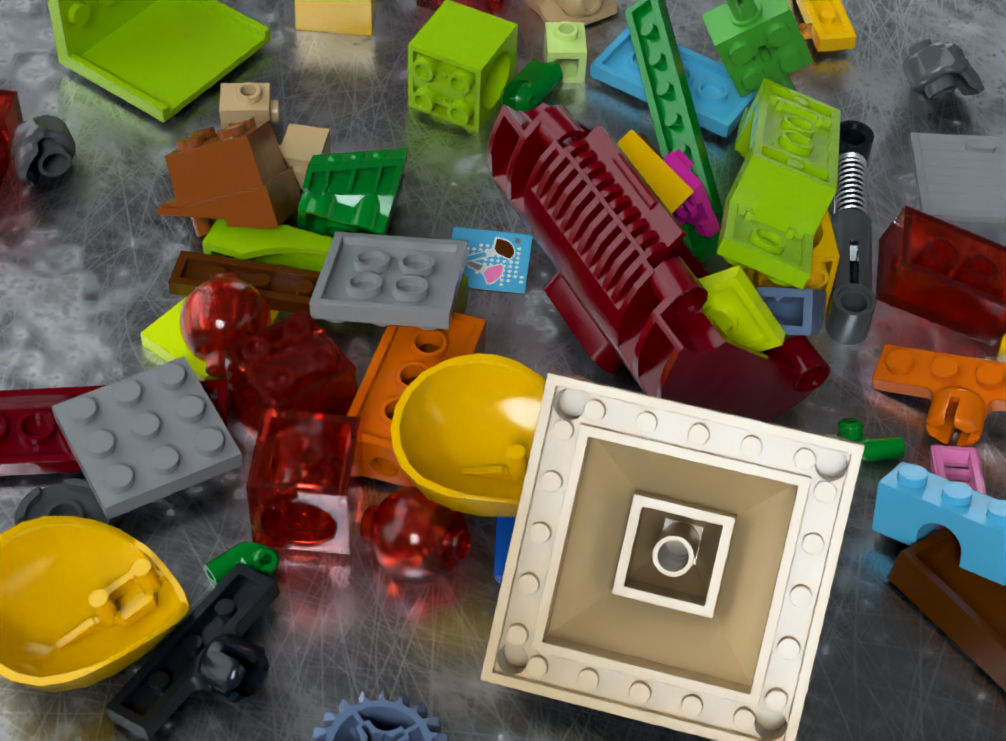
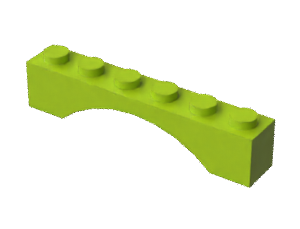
(283, 247)

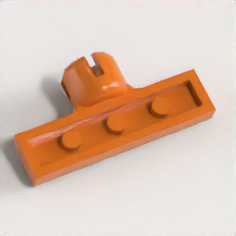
(959, 387)

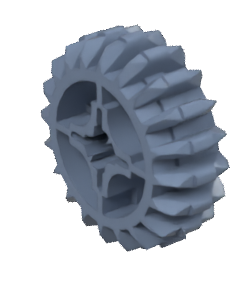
(379, 721)

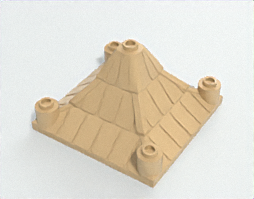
(671, 562)

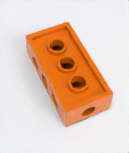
(396, 363)

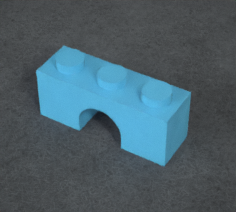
(916, 501)

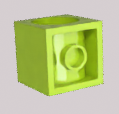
(461, 64)

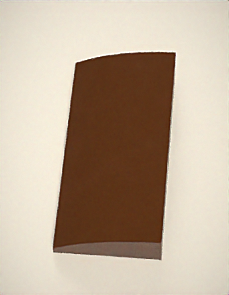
(956, 600)

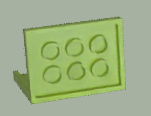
(154, 50)

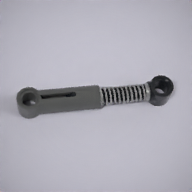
(854, 302)

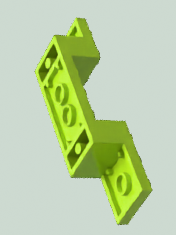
(782, 184)

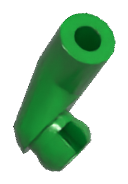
(875, 448)
(250, 554)

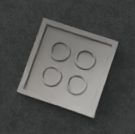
(389, 280)
(146, 437)

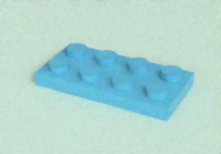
(711, 88)

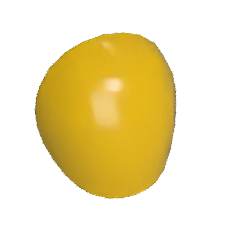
(469, 432)
(80, 602)

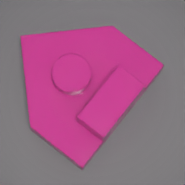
(697, 207)

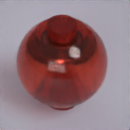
(219, 316)
(415, 536)

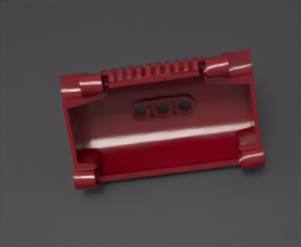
(628, 273)

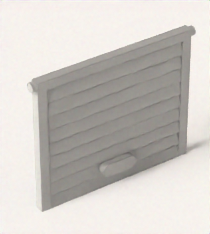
(960, 176)

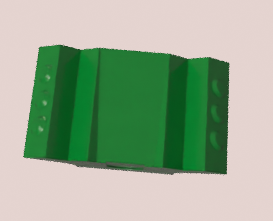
(352, 192)

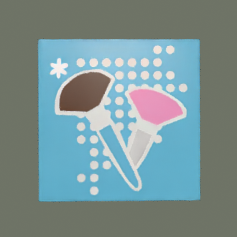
(495, 259)

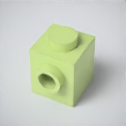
(567, 46)

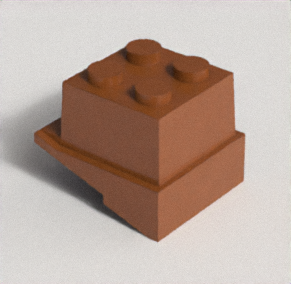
(231, 178)

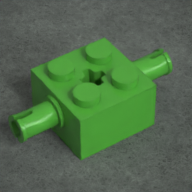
(757, 42)

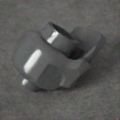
(940, 70)
(39, 145)

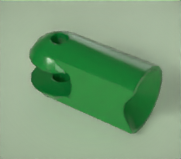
(532, 85)

